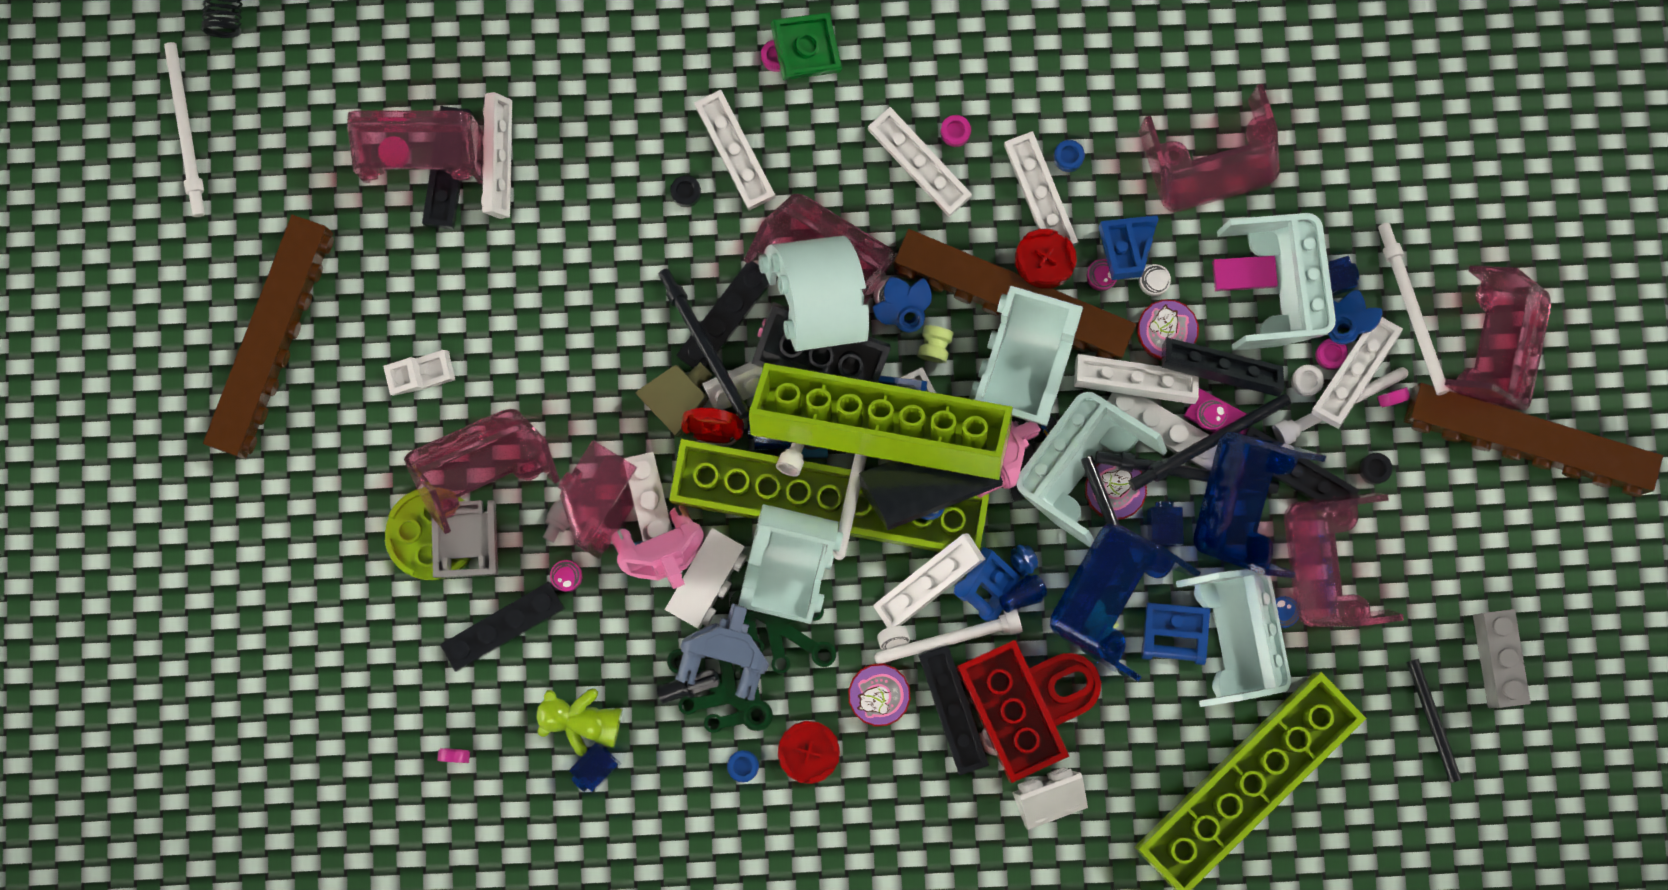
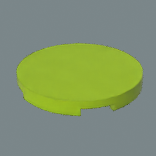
(410, 538)

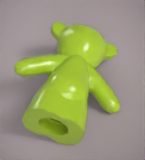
(578, 720)

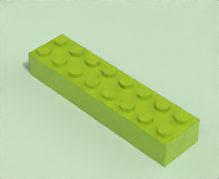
(881, 421)
(1250, 782)

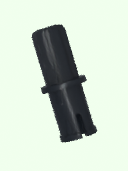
(676, 689)

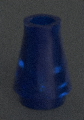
(1026, 592)

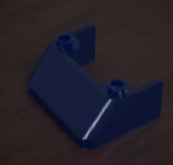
(1237, 499)
(1103, 588)

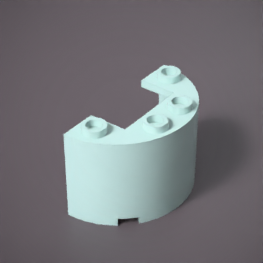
(822, 291)
(1028, 354)
(789, 563)

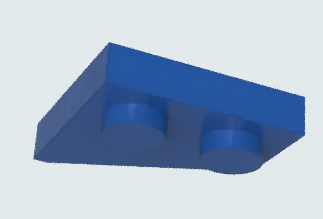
(1127, 245)

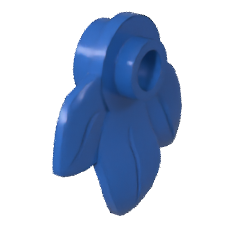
(901, 299)
(1353, 315)

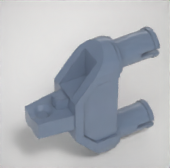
(728, 643)

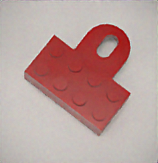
(1022, 705)

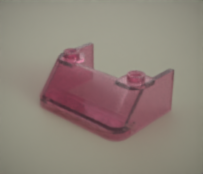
(415, 142)
(1197, 182)
(805, 219)
(1509, 340)
(475, 458)
(597, 498)
(1314, 559)

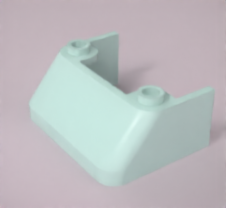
(1301, 277)
(1057, 466)
(1247, 634)

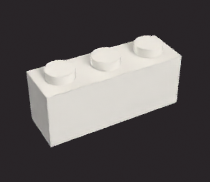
(707, 579)

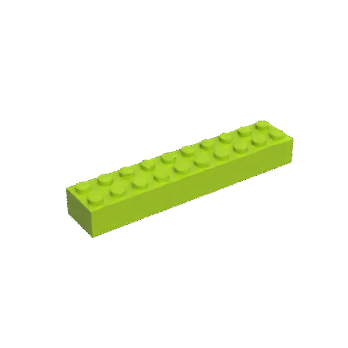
(744, 480)

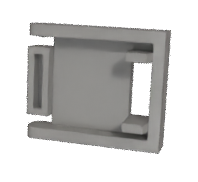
(471, 536)

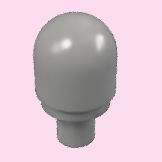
(556, 521)

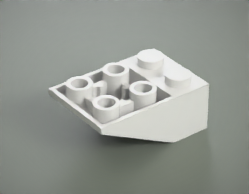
(1051, 798)

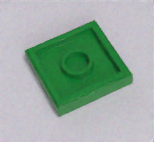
(806, 46)

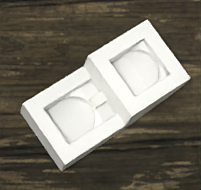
(419, 373)

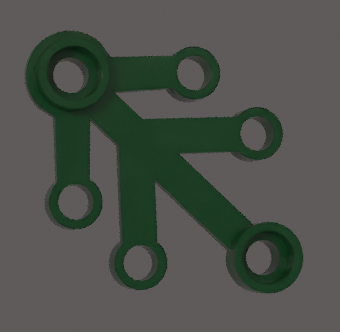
(780, 626)
(726, 695)

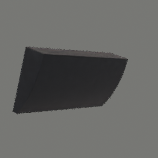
(852, 360)
(911, 491)

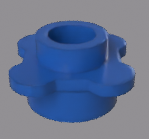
(1024, 560)

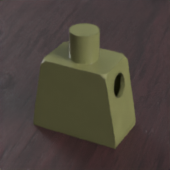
(674, 394)

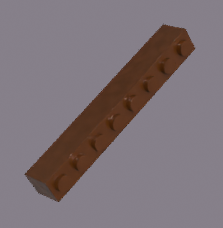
(985, 282)
(269, 337)
(1533, 439)

